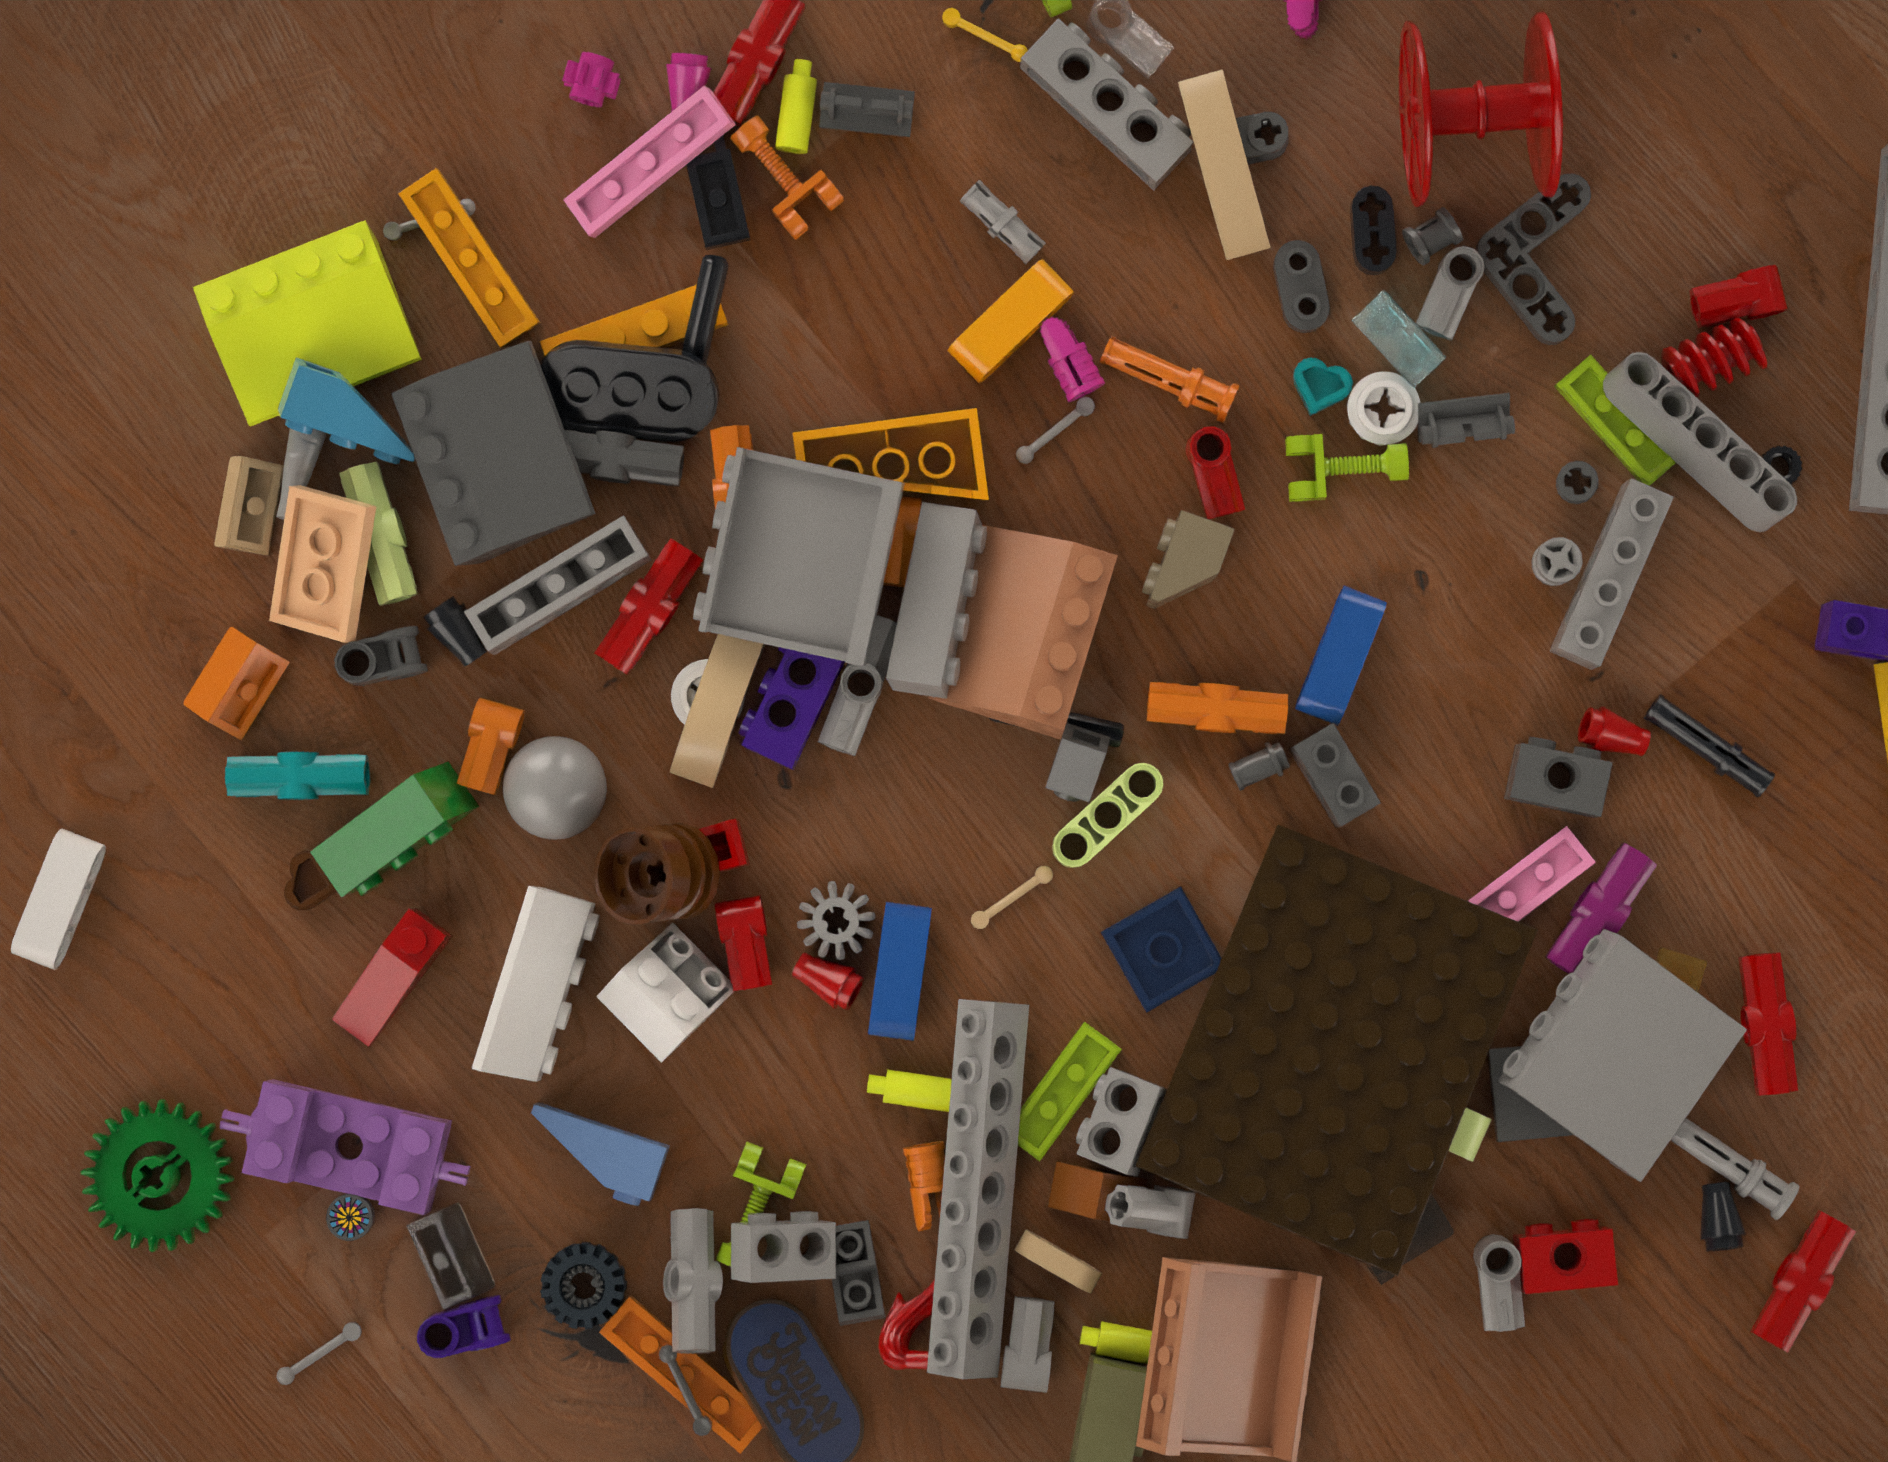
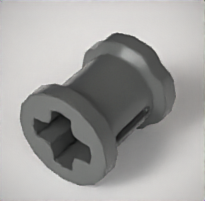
(1432, 236)

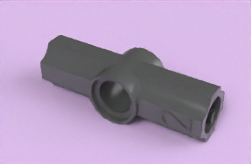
(624, 458)

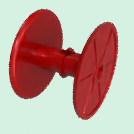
(1482, 109)

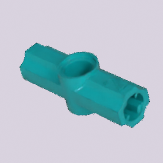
(297, 775)

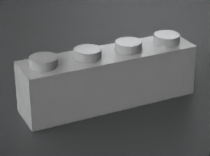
(935, 600)

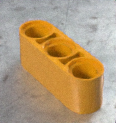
(1010, 321)

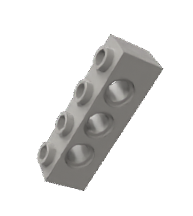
(1148, 160)
(1611, 574)
(557, 585)

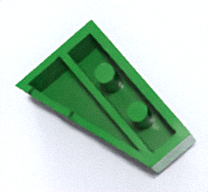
(393, 830)

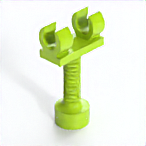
(1392, 462)
(762, 1188)

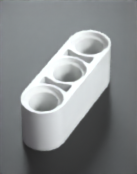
(58, 899)

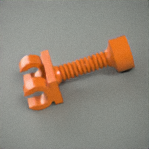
(752, 138)

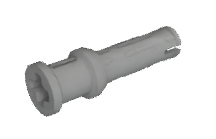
(1749, 1177)

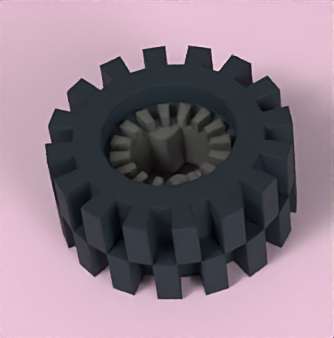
(607, 1279)

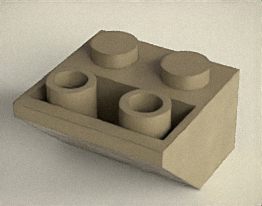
(1191, 557)

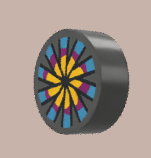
(350, 1217)

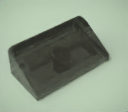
(451, 1256)

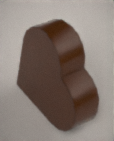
(308, 883)

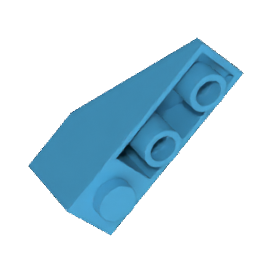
(329, 403)

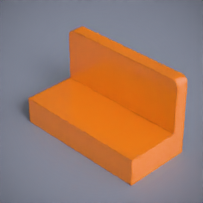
(235, 683)

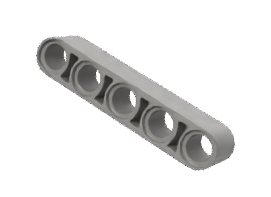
(1687, 425)

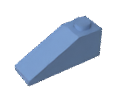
(611, 1155)

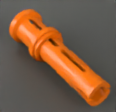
(1190, 386)

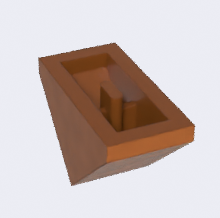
(1085, 1189)

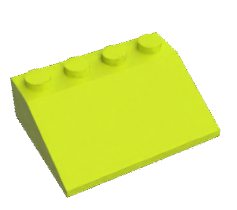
(313, 303)

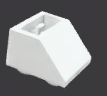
(666, 992)

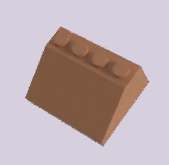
(1029, 629)

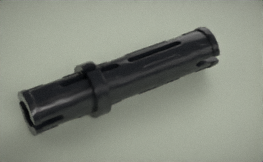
(1710, 746)

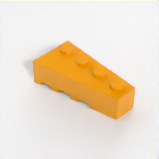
(924, 451)

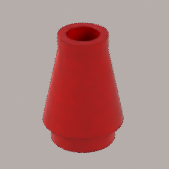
(1612, 733)
(829, 980)

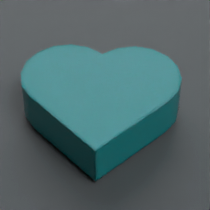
(1321, 385)

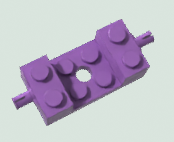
(298, 1134)

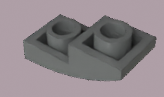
(857, 1276)

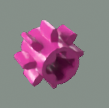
(591, 79)

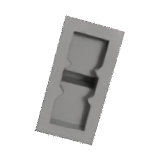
(1131, 1125)
(783, 1254)

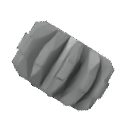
(821, 926)

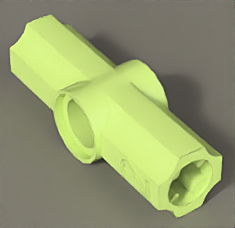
(387, 558)

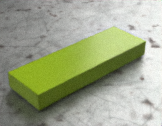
(1627, 442)
(1064, 1089)

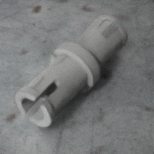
(1002, 222)

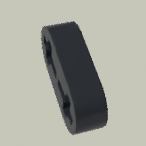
(1384, 230)

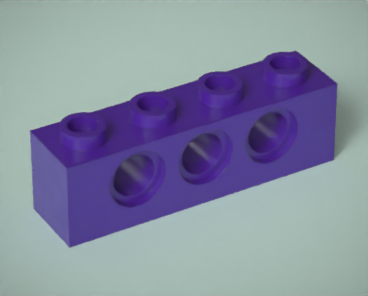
(1853, 630)
(787, 743)

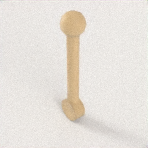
(981, 918)

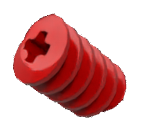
(1715, 355)

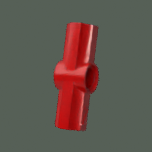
(757, 56)
(649, 606)
(1768, 1023)
(1803, 1281)

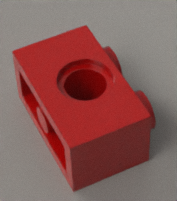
(1592, 1265)

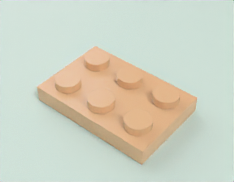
(322, 563)

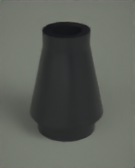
(454, 631)
(1720, 1219)

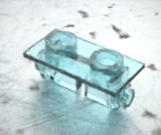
(1399, 338)

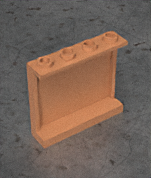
(1228, 1359)

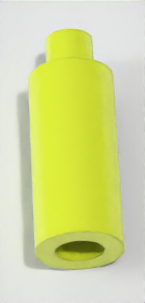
(796, 109)
(912, 1089)
(1118, 1341)

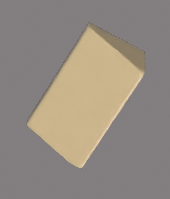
(249, 505)

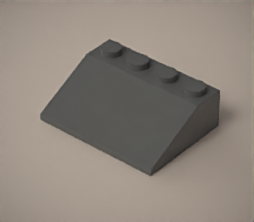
(493, 454)

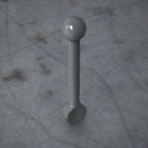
(702, 1424)

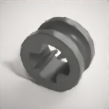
(1586, 472)

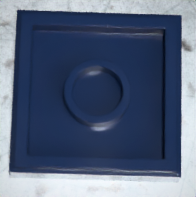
(1163, 949)

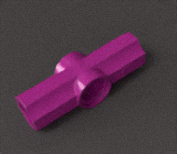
(1602, 905)

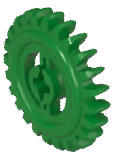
(125, 1207)

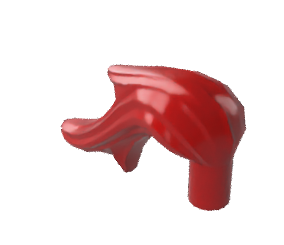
(899, 1327)

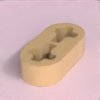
(1058, 1261)

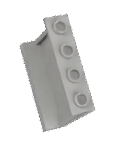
(799, 555)
(1621, 1053)

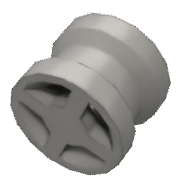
(1562, 554)

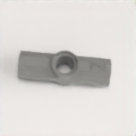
(849, 712)
(692, 1281)

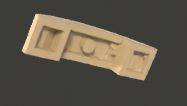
(1224, 164)
(715, 709)

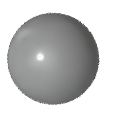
(554, 787)

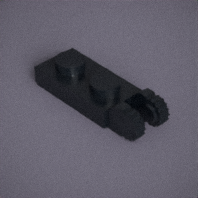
(718, 198)

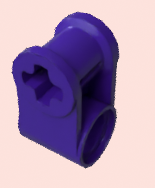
(466, 1328)

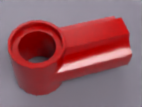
(1750, 295)
(1217, 478)
(743, 931)

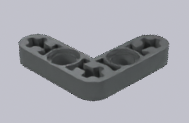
(1521, 244)

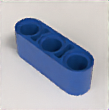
(1340, 655)
(899, 971)

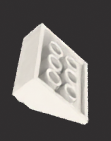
(535, 985)

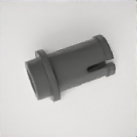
(1259, 765)

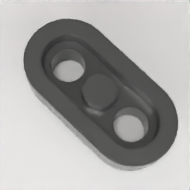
(1301, 285)

